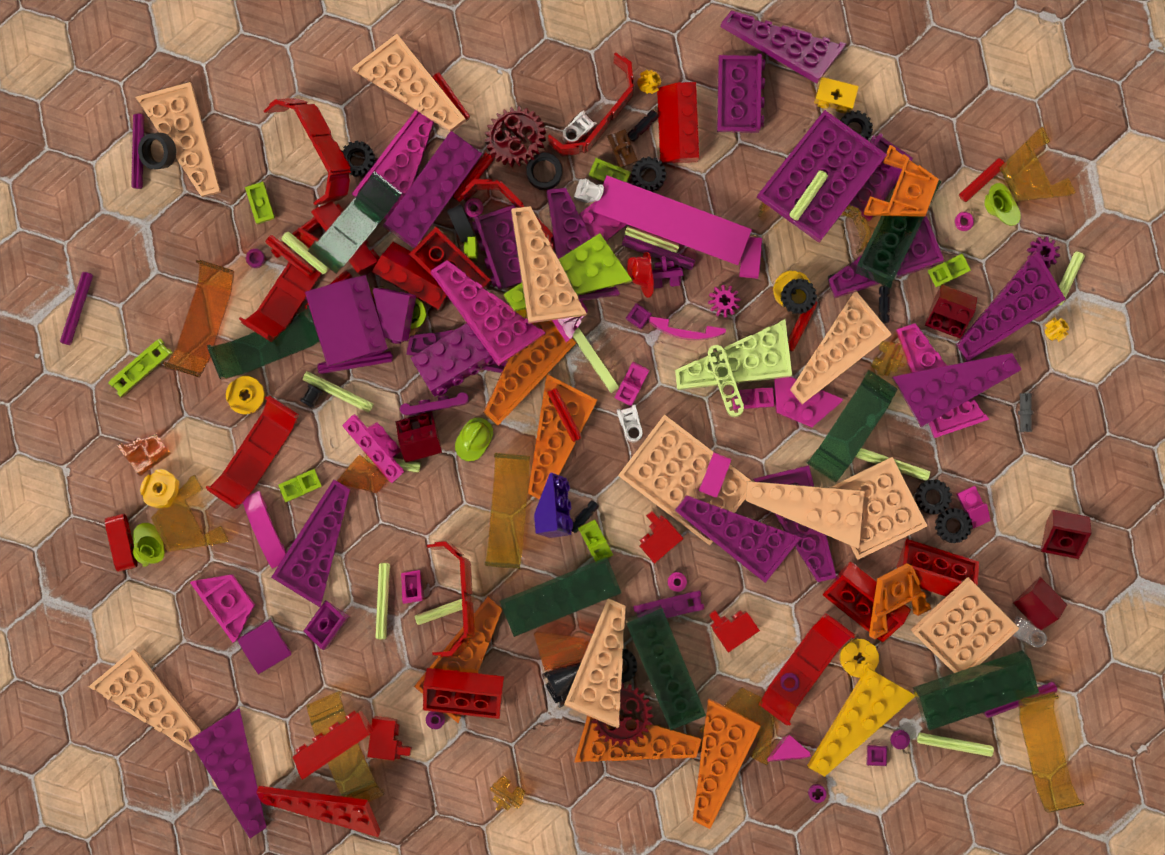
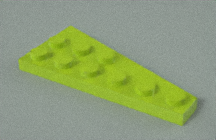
(587, 268)

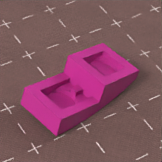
(751, 258)
(631, 384)
(755, 398)
(715, 475)

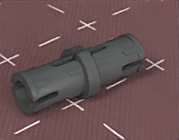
(1025, 412)

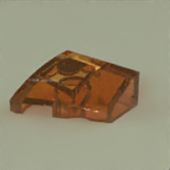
(144, 453)
(363, 476)

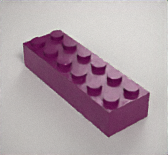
(432, 189)

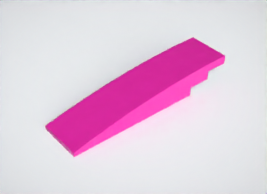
(672, 220)

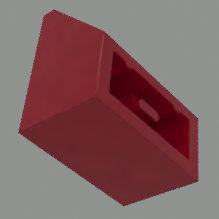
(951, 311)
(418, 437)

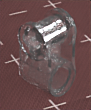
(1026, 632)

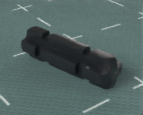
(642, 126)
(884, 304)
(585, 514)

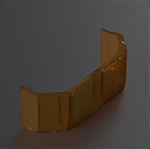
(203, 319)

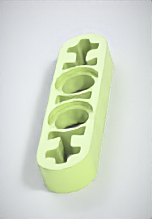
(595, 361)
(724, 381)

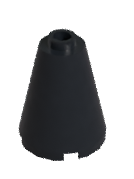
(560, 682)

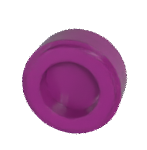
(255, 258)
(792, 676)

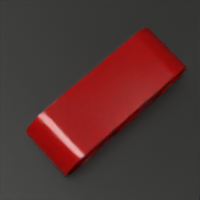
(120, 542)

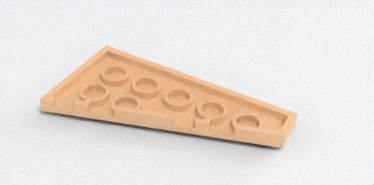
(404, 77)
(178, 116)
(544, 281)
(846, 342)
(820, 508)
(600, 673)
(143, 695)

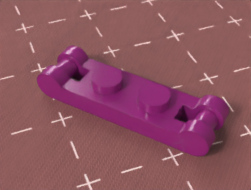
(427, 406)
(674, 605)

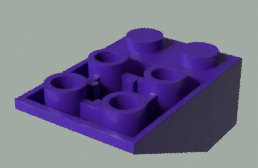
(554, 508)

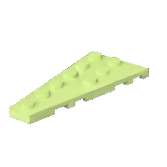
(750, 359)

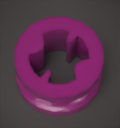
(813, 789)

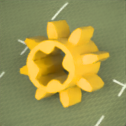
(649, 81)
(1056, 329)

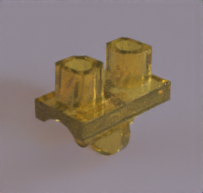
(892, 359)
(514, 798)

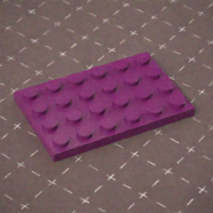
(828, 148)

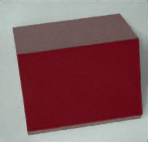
(1040, 604)

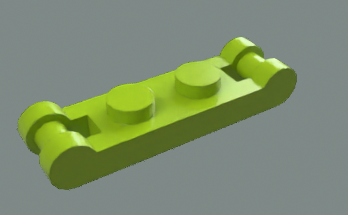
(140, 367)

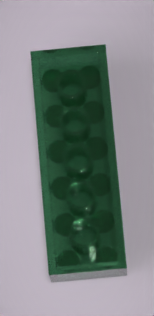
(890, 246)
(560, 596)
(665, 667)
(976, 690)

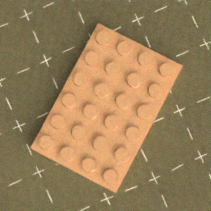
(673, 466)

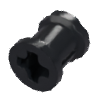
(311, 396)

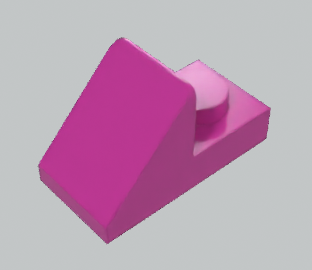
(974, 507)

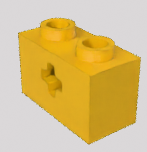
(845, 92)

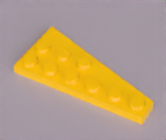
(864, 712)

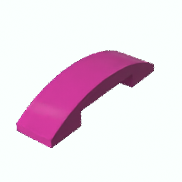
(662, 325)
(264, 529)

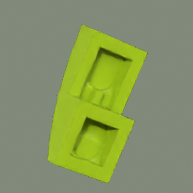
(949, 270)
(299, 485)
(595, 541)

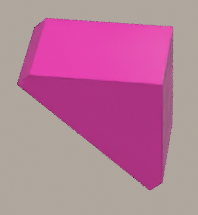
(412, 587)
(788, 749)

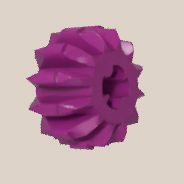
(1041, 245)

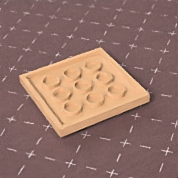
(887, 507)
(965, 627)

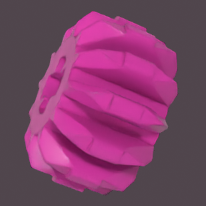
(728, 296)

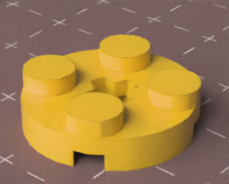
(782, 280)
(236, 401)
(168, 493)
(851, 649)

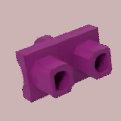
(673, 273)

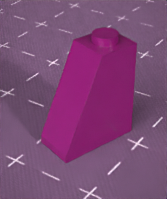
(394, 313)

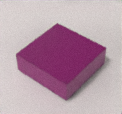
(638, 316)
(876, 755)

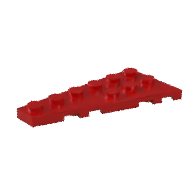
(332, 809)

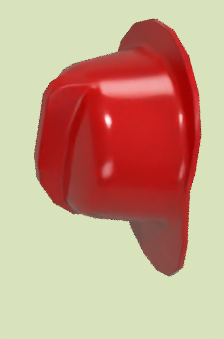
(641, 273)

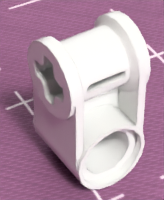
(581, 126)
(588, 191)
(630, 422)

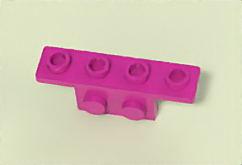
(376, 445)

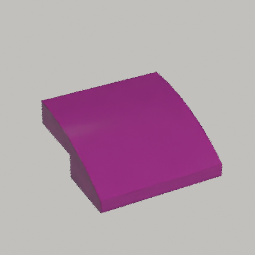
(264, 646)

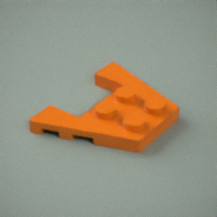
(912, 191)
(893, 592)

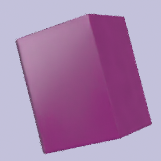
(326, 625)

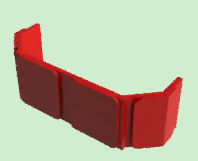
(322, 140)
(575, 148)
(487, 184)
(283, 298)
(255, 453)
(467, 605)
(807, 664)

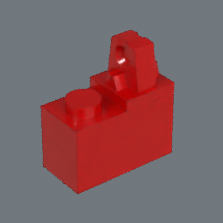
(662, 539)
(733, 632)
(383, 741)

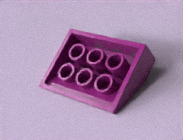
(346, 320)

